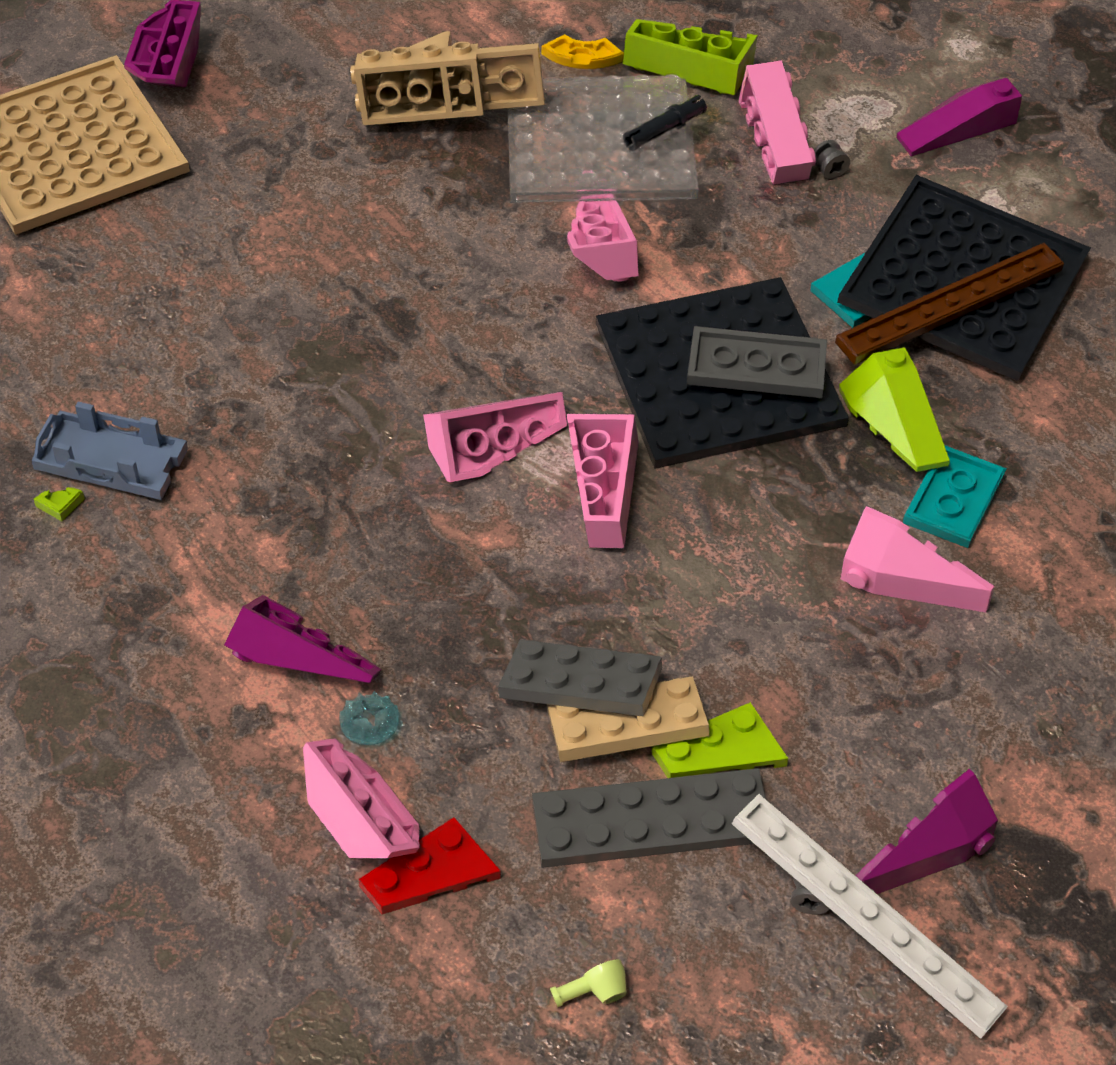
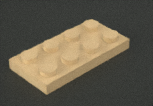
(670, 717)

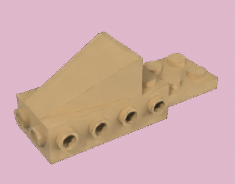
(445, 80)

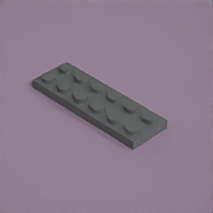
(643, 817)

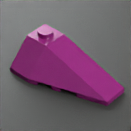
(963, 117)
(275, 637)
(945, 838)

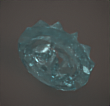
(358, 728)

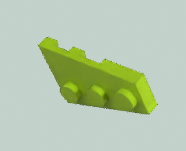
(734, 742)

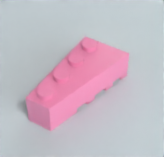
(776, 122)
(605, 469)

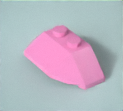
(357, 803)

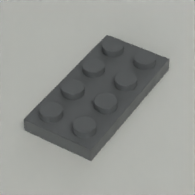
(757, 362)
(581, 677)

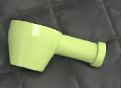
(604, 980)

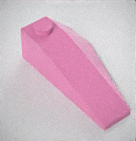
(479, 437)
(896, 565)

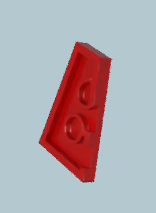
(444, 862)

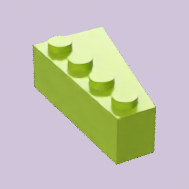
(689, 53)

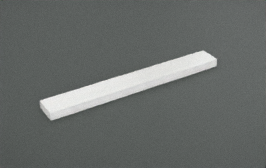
(870, 916)

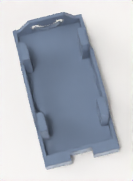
(101, 454)

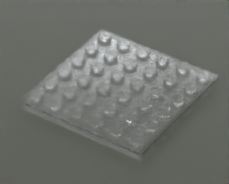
(577, 147)

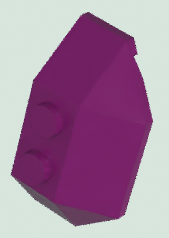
(166, 45)

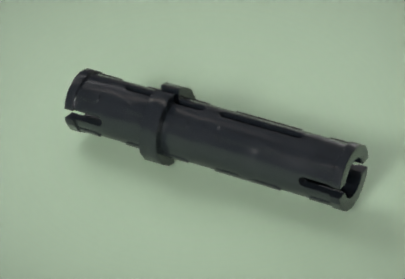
(673, 118)

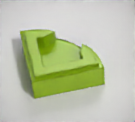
(59, 503)

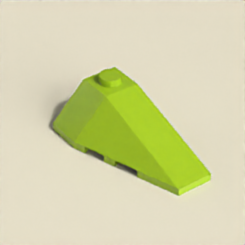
(894, 403)

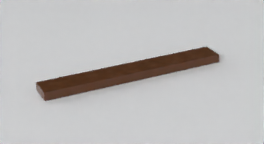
(948, 303)

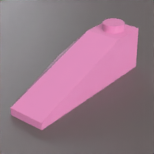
(604, 240)

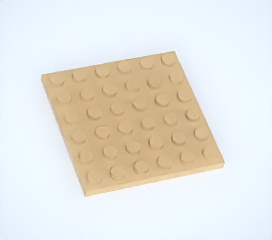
(79, 144)

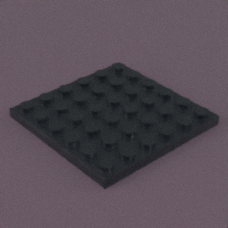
(945, 237)
(695, 422)

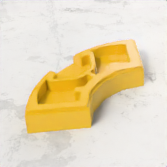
(582, 53)

